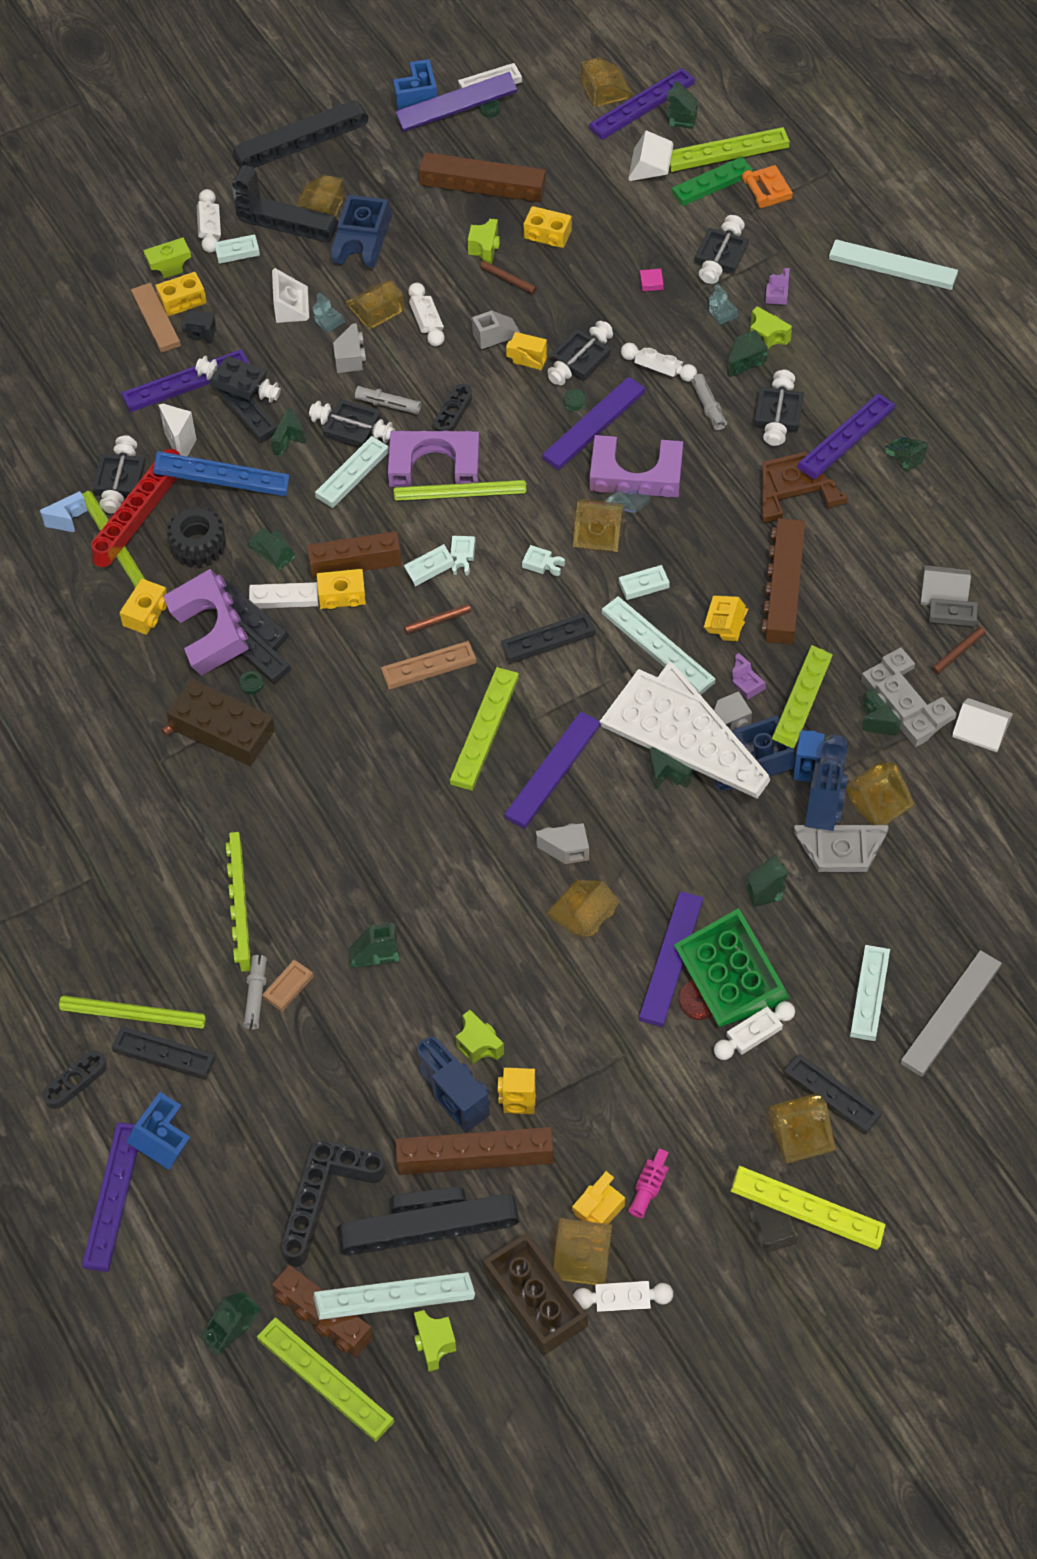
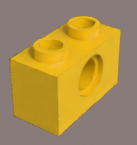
(341, 589)
(144, 607)

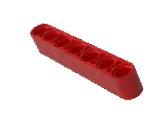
(130, 515)

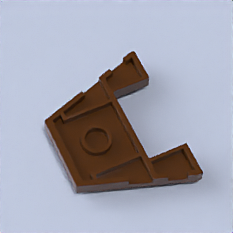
(785, 480)

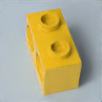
(547, 227)
(181, 293)
(517, 1090)

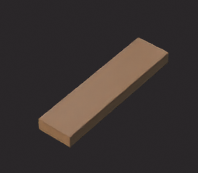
(155, 317)
(428, 665)

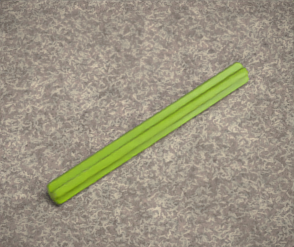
(460, 490)
(123, 557)
(133, 1012)

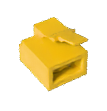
(527, 350)
(726, 617)
(599, 1202)

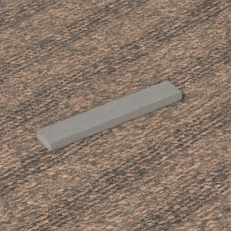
(951, 1013)

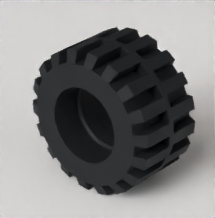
(198, 550)

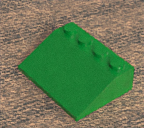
(731, 969)

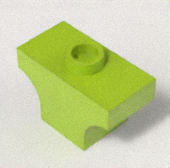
(484, 240)
(168, 257)
(770, 328)
(478, 1039)
(434, 1338)

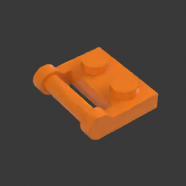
(773, 184)

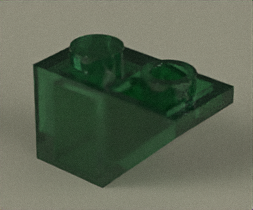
(682, 107)
(746, 353)
(766, 882)
(375, 946)
(229, 1321)

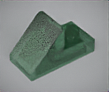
(288, 430)
(908, 450)
(272, 548)
(880, 716)
(666, 766)

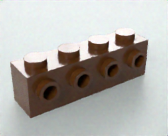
(355, 553)
(297, 1292)

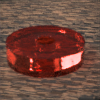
(690, 1006)

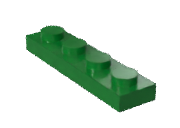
(710, 181)

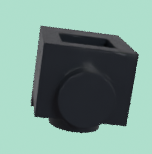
(200, 325)

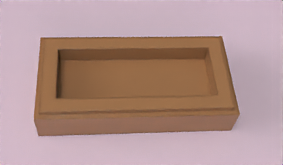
(288, 985)

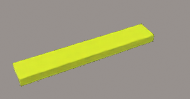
(808, 1207)

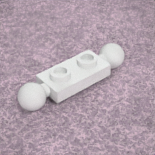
(208, 220)
(426, 314)
(663, 363)
(754, 1030)
(624, 1296)

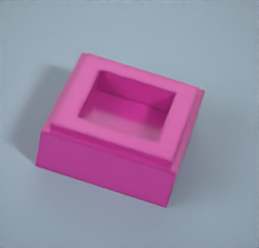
(651, 280)

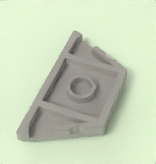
(844, 849)

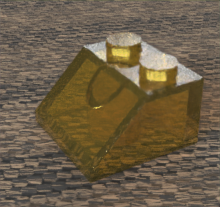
(604, 82)
(323, 195)
(377, 303)
(598, 525)
(880, 793)
(584, 907)
(802, 1127)
(582, 1251)

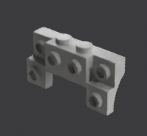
(917, 718)

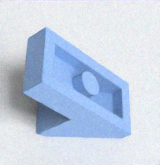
(60, 513)

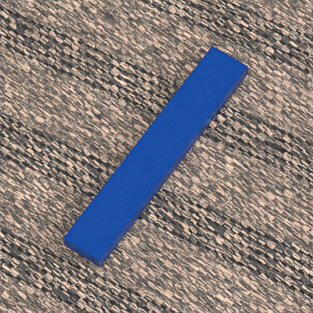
(221, 473)

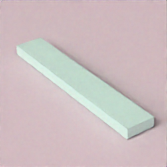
(893, 264)
(656, 643)
(393, 1295)

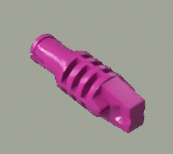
(649, 1183)

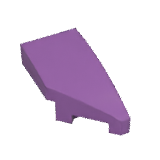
(778, 288)
(745, 679)

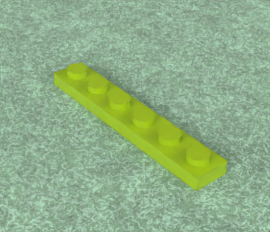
(728, 149)
(802, 697)
(484, 729)
(239, 910)
(325, 1379)

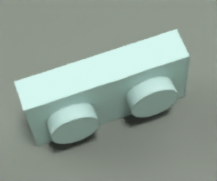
(237, 249)
(429, 565)
(644, 582)

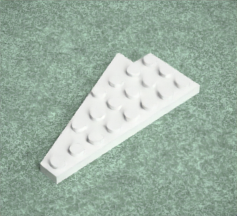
(680, 723)

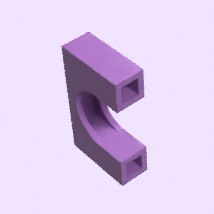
(410, 445)
(659, 481)
(226, 637)

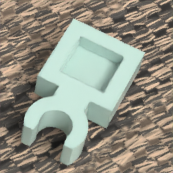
(462, 551)
(541, 559)

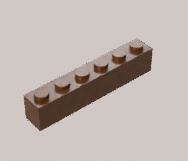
(482, 177)
(785, 581)
(474, 1151)

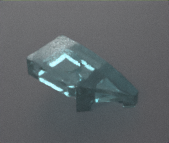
(721, 307)
(325, 315)
(632, 500)

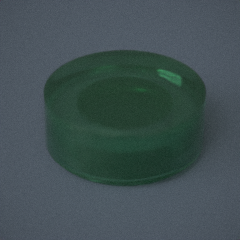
(490, 109)
(575, 400)
(251, 682)

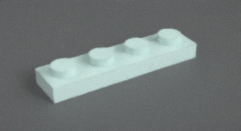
(352, 472)
(870, 993)

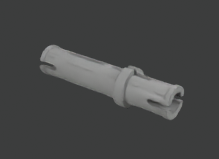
(378, 398)
(711, 407)
(256, 981)

